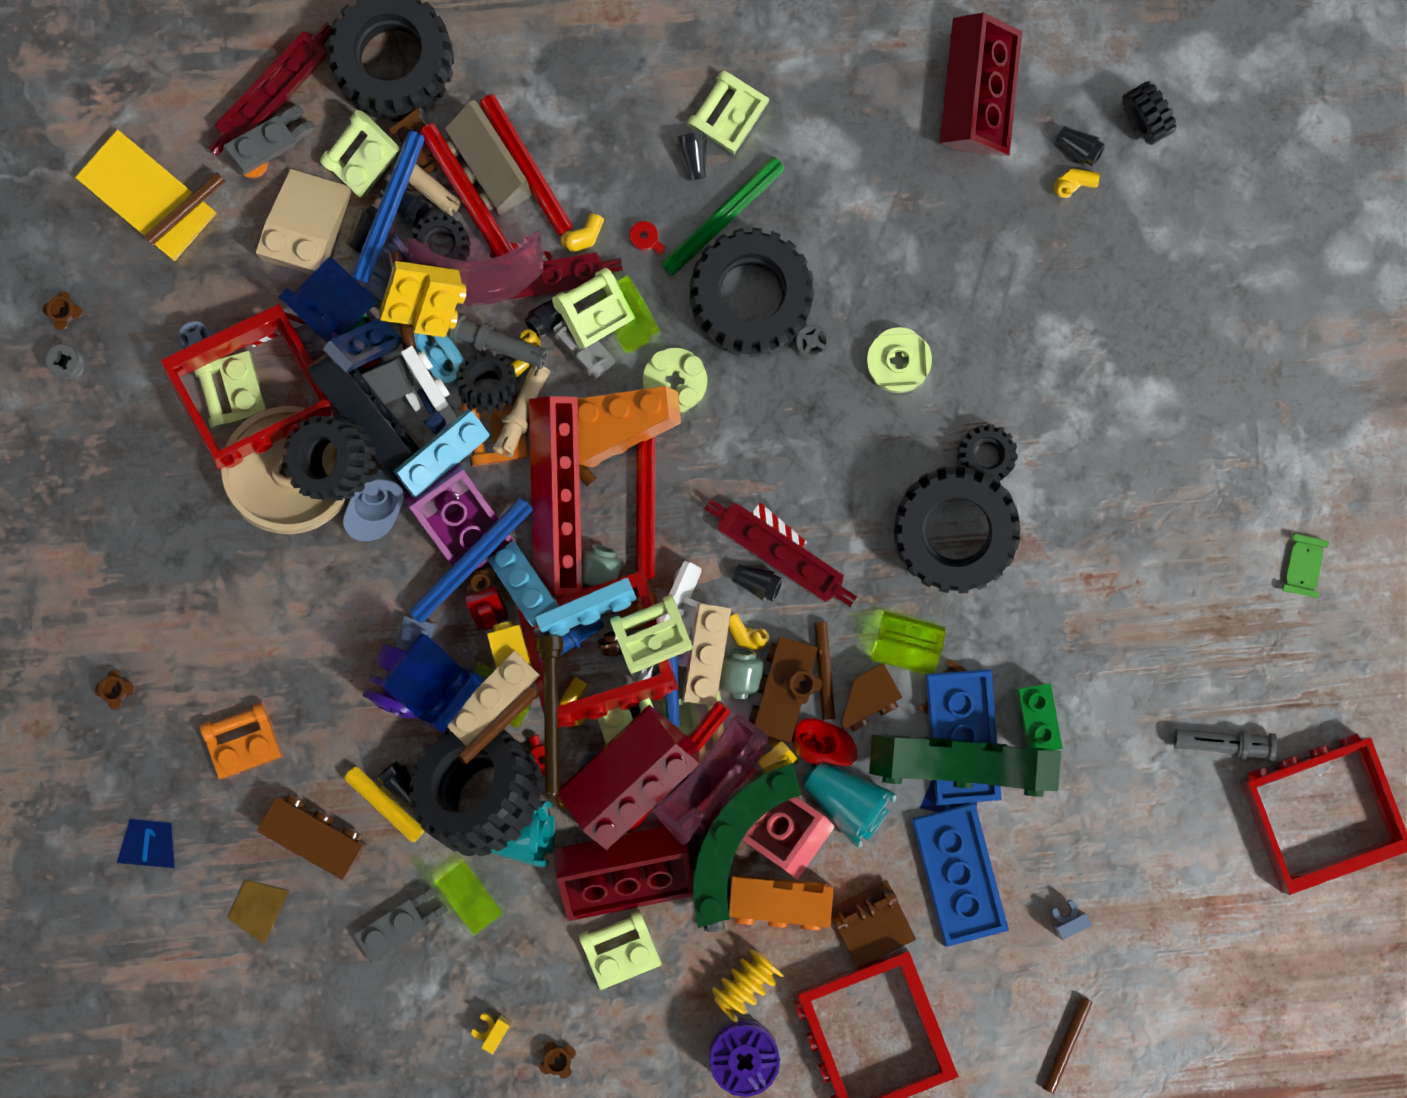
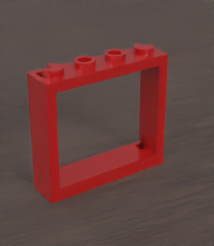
(223, 344)
(621, 697)
(1346, 864)
(818, 1042)

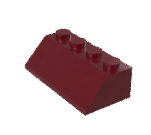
(981, 85)
(629, 776)
(630, 874)

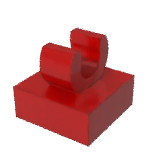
(487, 608)

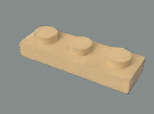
(707, 657)
(493, 697)

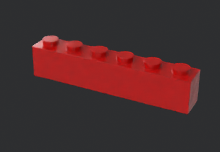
(555, 492)

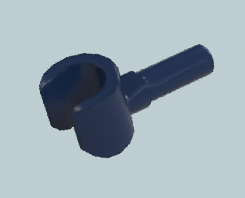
(435, 420)

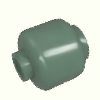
(599, 565)
(741, 673)

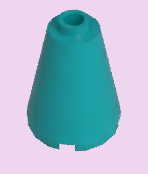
(848, 800)
(535, 839)

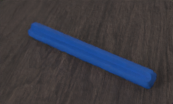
(388, 207)
(470, 560)

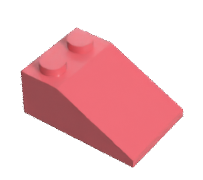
(789, 834)

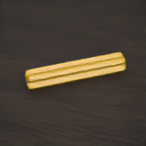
(384, 804)

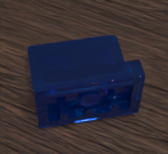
(329, 301)
(431, 683)

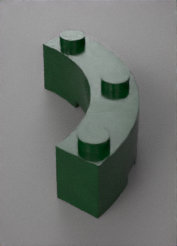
(965, 763)
(727, 829)

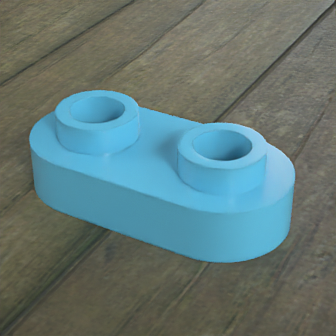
(439, 356)

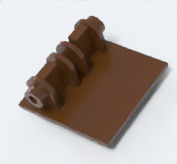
(872, 924)

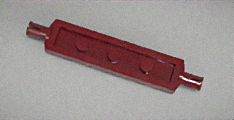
(273, 87)
(568, 273)
(780, 552)

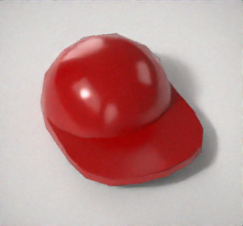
(823, 742)

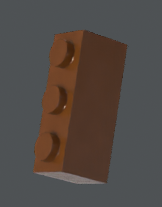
(778, 708)
(312, 835)

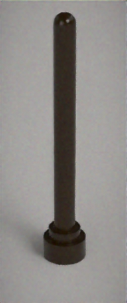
(549, 649)

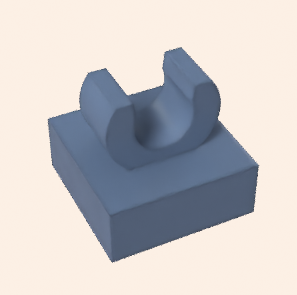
(411, 630)
(1070, 924)

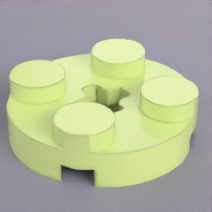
(911, 347)
(689, 368)

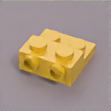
(423, 298)

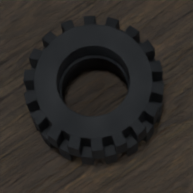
(306, 453)

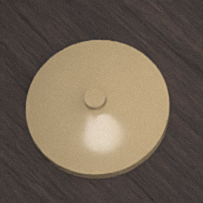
(262, 489)

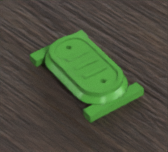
(1305, 566)

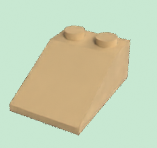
(304, 222)

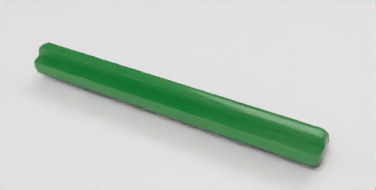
(722, 216)

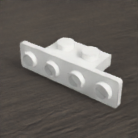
(436, 391)
(684, 584)

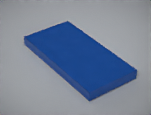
(962, 709)
(959, 874)

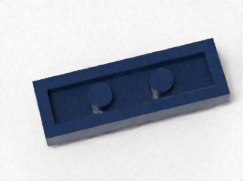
(362, 345)

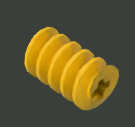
(745, 984)

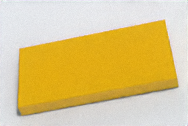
(142, 192)

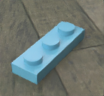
(441, 453)
(522, 582)
(586, 609)

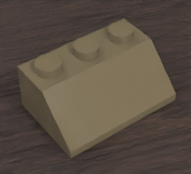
(487, 159)

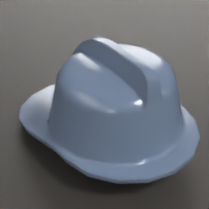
(374, 509)

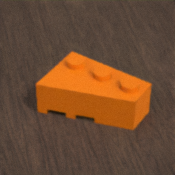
(622, 419)
(780, 902)

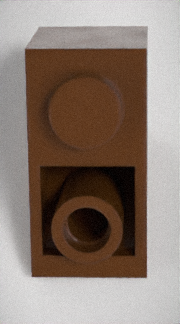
(867, 695)

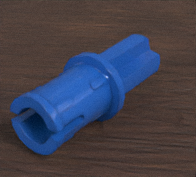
(580, 633)

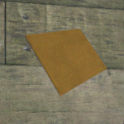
(257, 909)

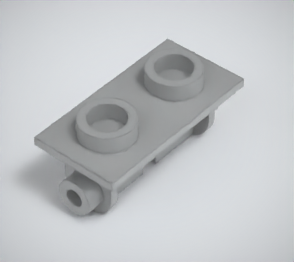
(593, 359)

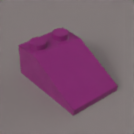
(455, 514)

